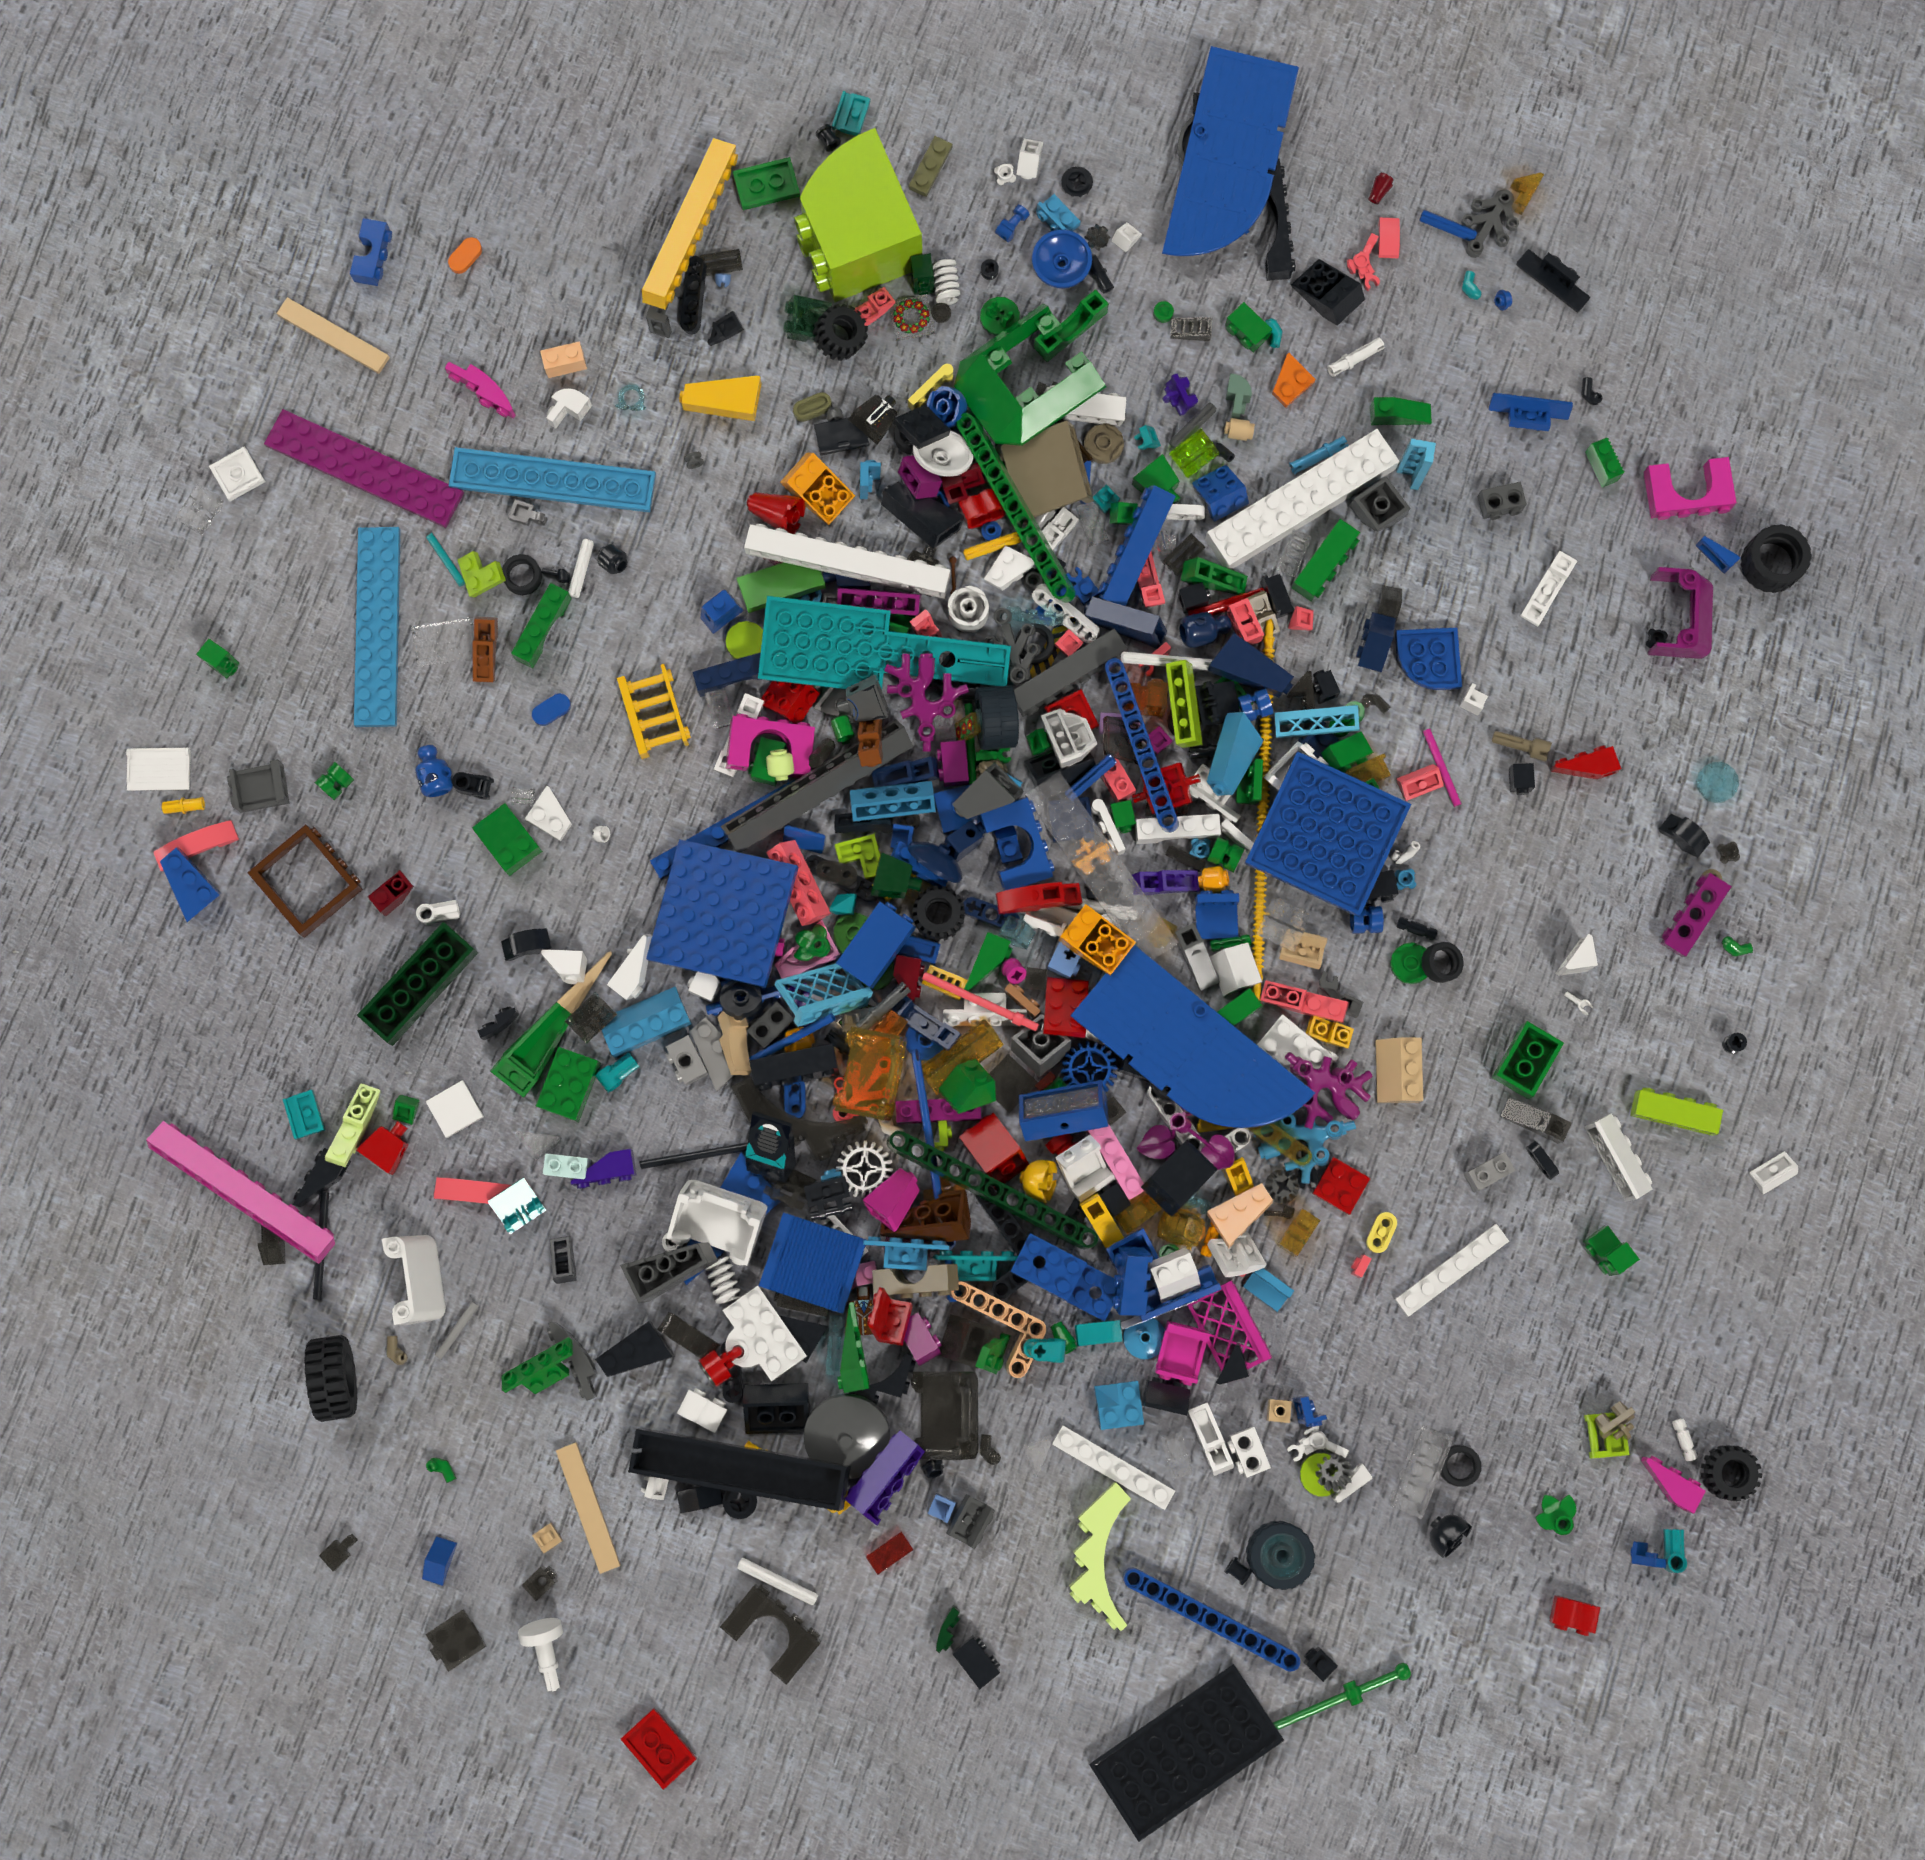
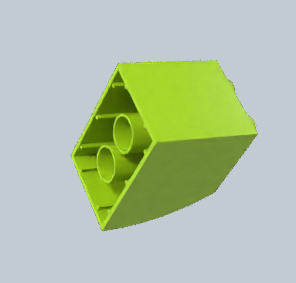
(856, 220)

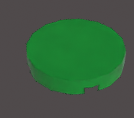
(1407, 963)

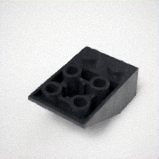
(1329, 291)

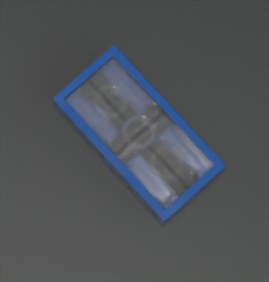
(1063, 1110)

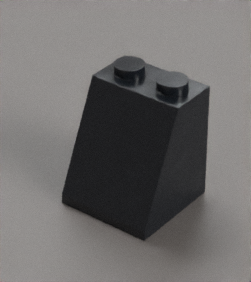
(1179, 1178)

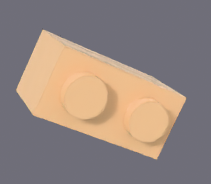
(563, 359)

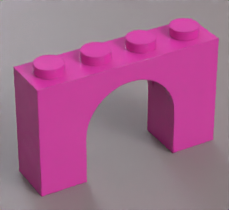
(1666, 502)
(744, 730)

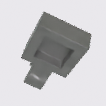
(524, 513)

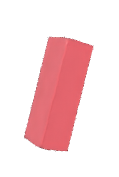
(1420, 782)

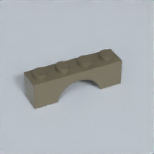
(936, 1279)

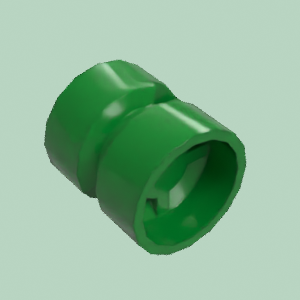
(334, 781)
(1221, 848)

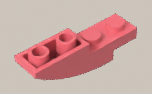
(1304, 1002)

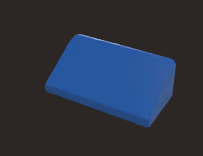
(805, 839)

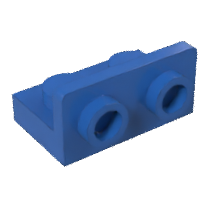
(1304, 1411)

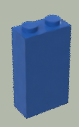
(876, 944)

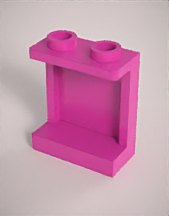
(1181, 1352)

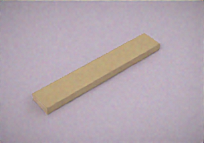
(333, 335)
(588, 1508)

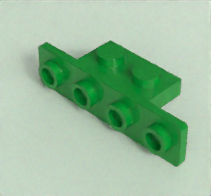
(541, 1369)

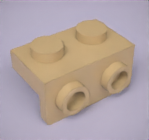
(1308, 951)

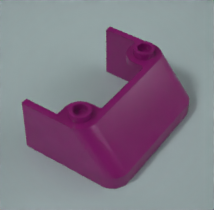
(1696, 640)

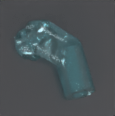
(1197, 1202)

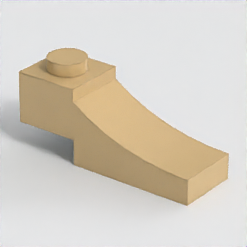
(735, 1044)

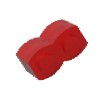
(981, 509)
(1575, 1615)

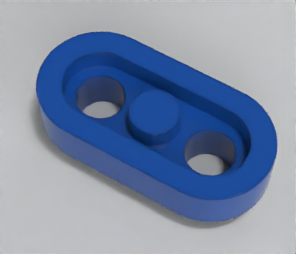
(795, 1098)

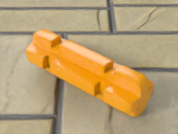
(1212, 1233)

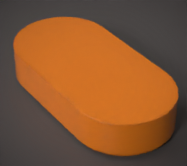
(465, 255)

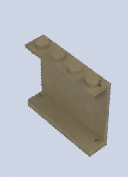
(1049, 470)

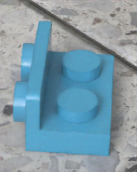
(1057, 214)
(869, 471)

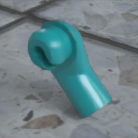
(1469, 287)
(1276, 332)

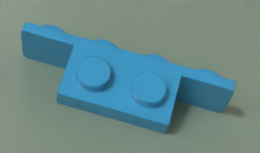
(905, 1255)

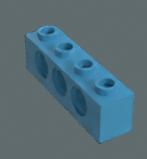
(892, 801)

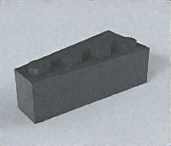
(664, 1271)

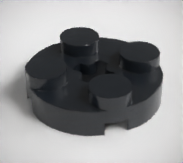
(744, 1008)

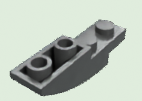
(582, 1363)

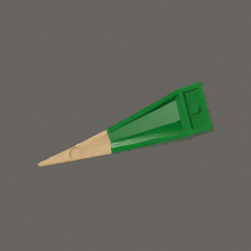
(529, 1054)

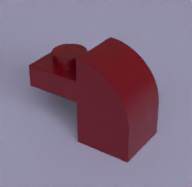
(956, 486)

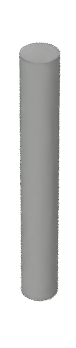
(456, 1330)

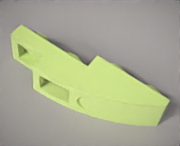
(354, 1125)

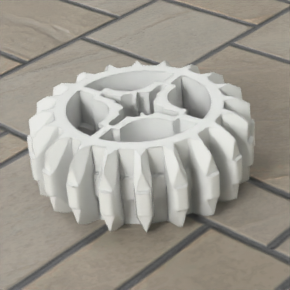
(864, 1150)

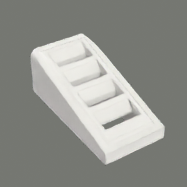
(1359, 1478)

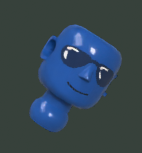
(433, 773)

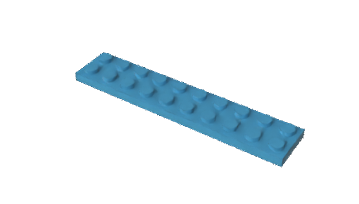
(552, 479)
(377, 627)

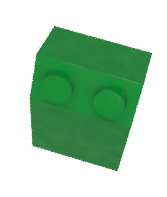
(507, 839)

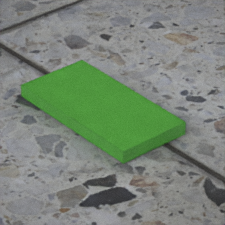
(778, 581)

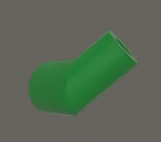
(1734, 948)
(441, 1466)

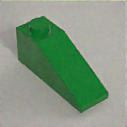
(1399, 412)
(1213, 576)
(990, 957)

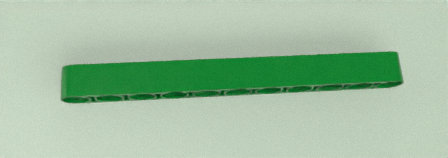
(1022, 513)

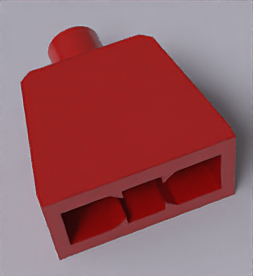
(385, 1147)

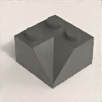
(1380, 506)
(1039, 1050)

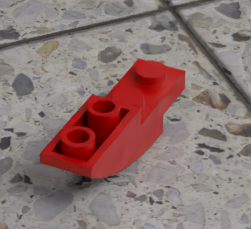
(1038, 896)

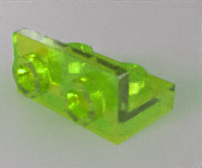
(1194, 453)

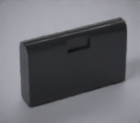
(839, 436)

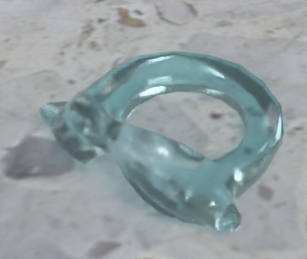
(622, 404)

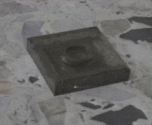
(1116, 740)
(1011, 1082)

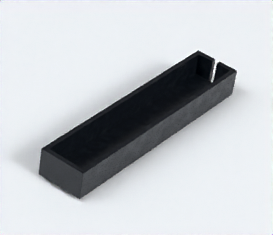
(740, 1469)

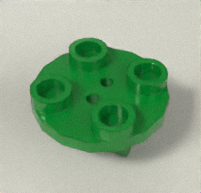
(992, 310)

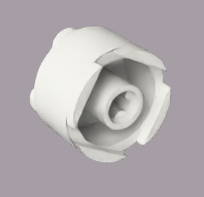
(961, 600)

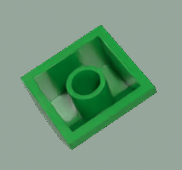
(968, 1087)

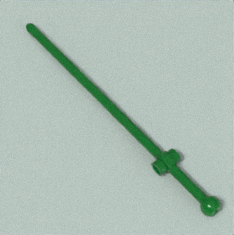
(1351, 1693)

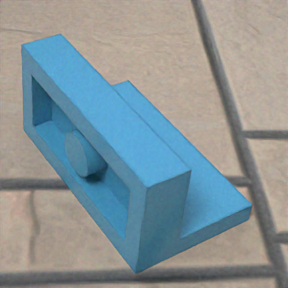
(1268, 1288)

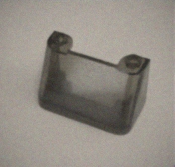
(948, 1414)

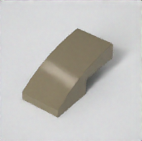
(1263, 610)

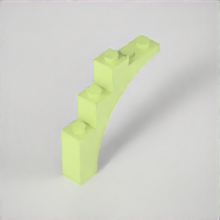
(1091, 1583)

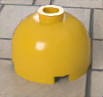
(1038, 1180)

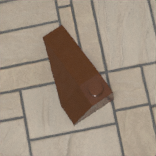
(936, 1220)

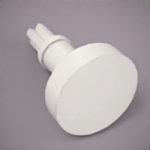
(541, 1634)

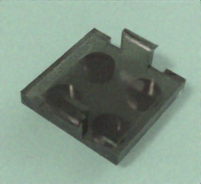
(455, 1640)

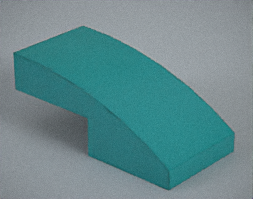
(1098, 1333)

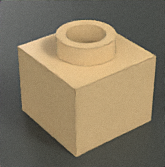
(1272, 1414)

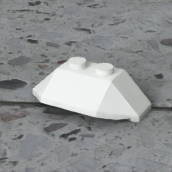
(1069, 736)

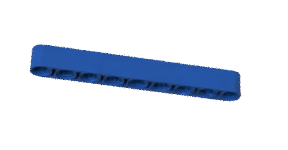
(1137, 736)
(1221, 1622)

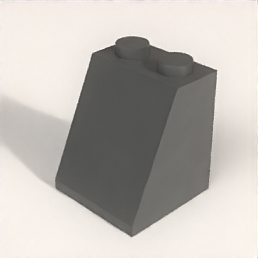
(987, 793)

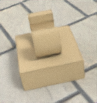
(547, 1538)

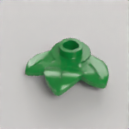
(809, 943)
(1556, 1511)

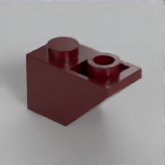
(391, 893)
(908, 971)

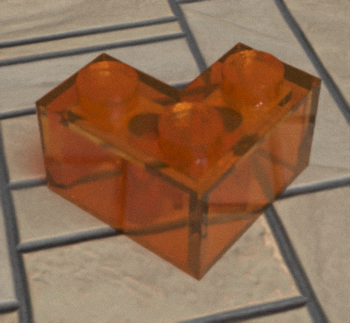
(1150, 698)

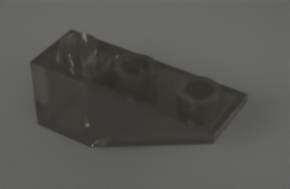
(1536, 1120)

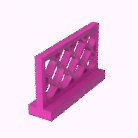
(1245, 1320)

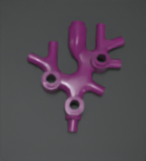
(920, 706)
(1337, 1082)

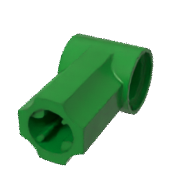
(842, 729)

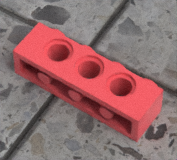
(805, 896)

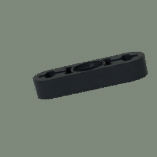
(737, 1387)

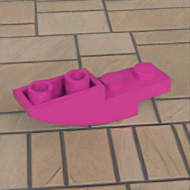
(486, 389)

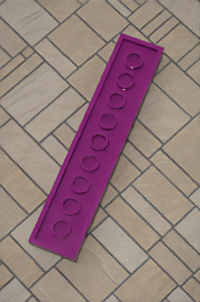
(364, 468)

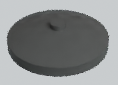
(846, 1432)

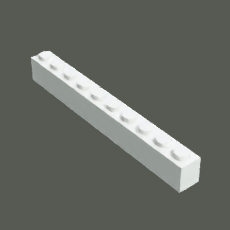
(847, 561)

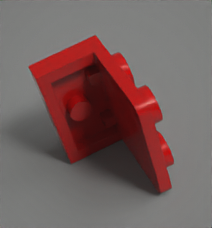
(790, 699)
(889, 1318)

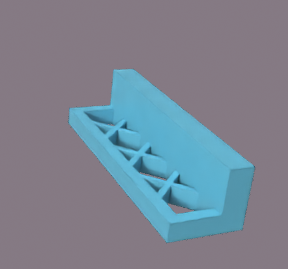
(1417, 461)
(1317, 716)

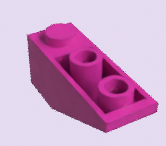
(1678, 1490)

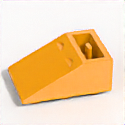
(818, 486)
(1097, 940)

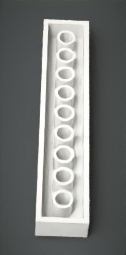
(1302, 500)

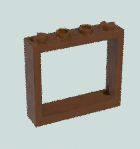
(330, 908)

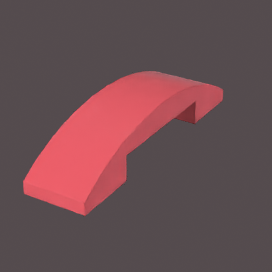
(1149, 585)
(200, 841)
(467, 1190)

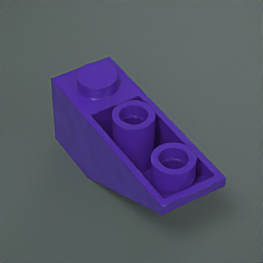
(611, 1166)

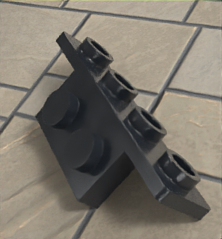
(1554, 277)

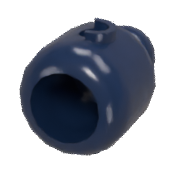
(1202, 628)

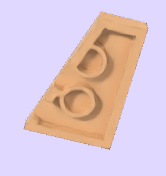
(1239, 1212)

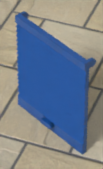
(812, 1263)

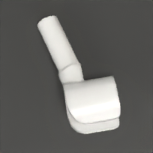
(1581, 1003)

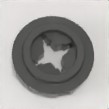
(1272, 1187)

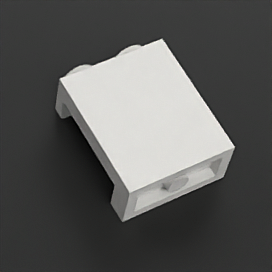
(1279, 770)
(1084, 1168)

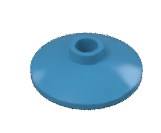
(1142, 1349)

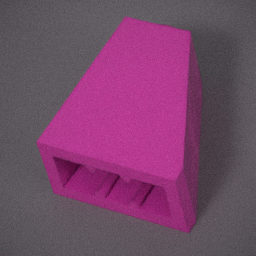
(893, 1198)

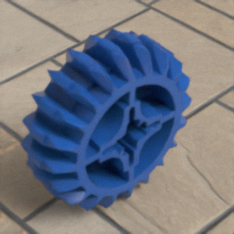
(1099, 1068)

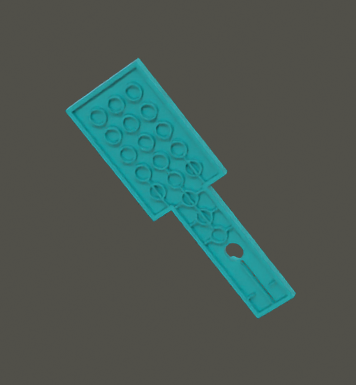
(850, 643)

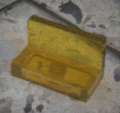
(1370, 769)

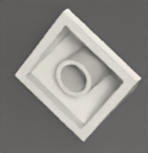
(1580, 959)
(1235, 968)

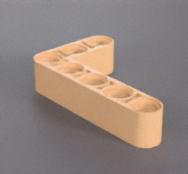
(1005, 1318)

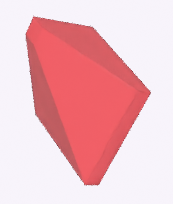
(1301, 619)

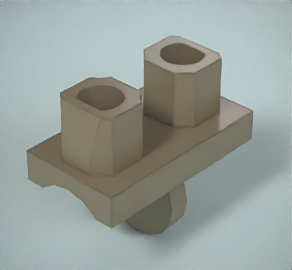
(1623, 1416)

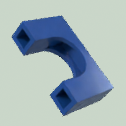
(1036, 865)

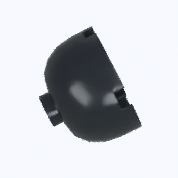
(1448, 1533)

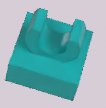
(1149, 437)
(1104, 498)

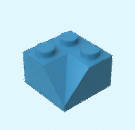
(1119, 1405)

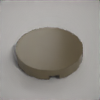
(1104, 443)

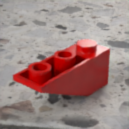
(1594, 765)

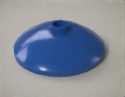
(1062, 247)

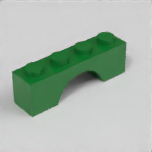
(1084, 316)
(546, 613)

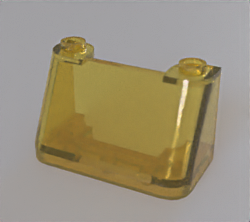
(871, 1074)

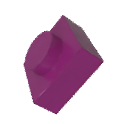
(1159, 740)

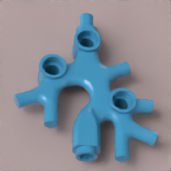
(1314, 1137)

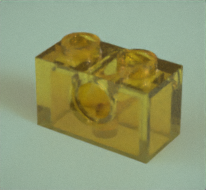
(1298, 1232)

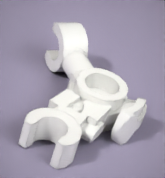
(1316, 1441)

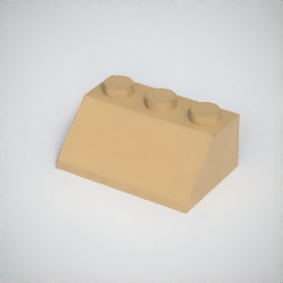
(1399, 1070)

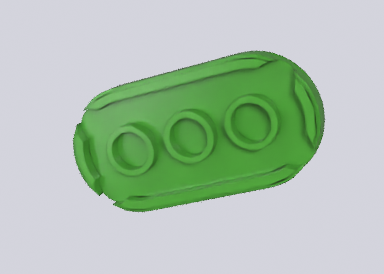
(845, 931)

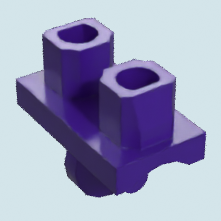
(1177, 394)

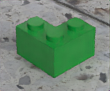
(1610, 1252)

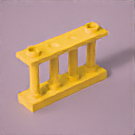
(633, 707)

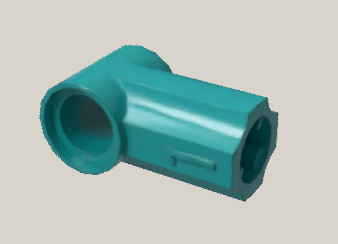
(612, 1075)
(1674, 1548)

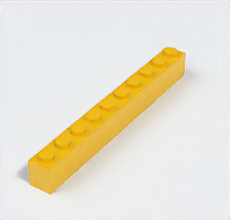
(689, 224)

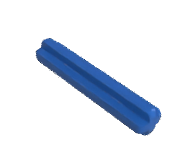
(1448, 225)
(1093, 775)

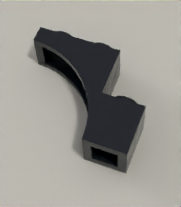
(892, 1385)

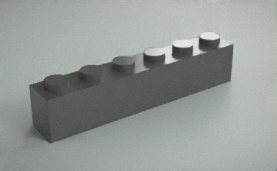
(1068, 673)

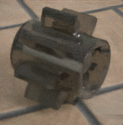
(1097, 237)

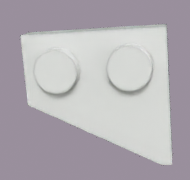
(1008, 568)
(549, 815)

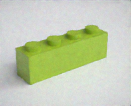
(1184, 704)
(1677, 1112)

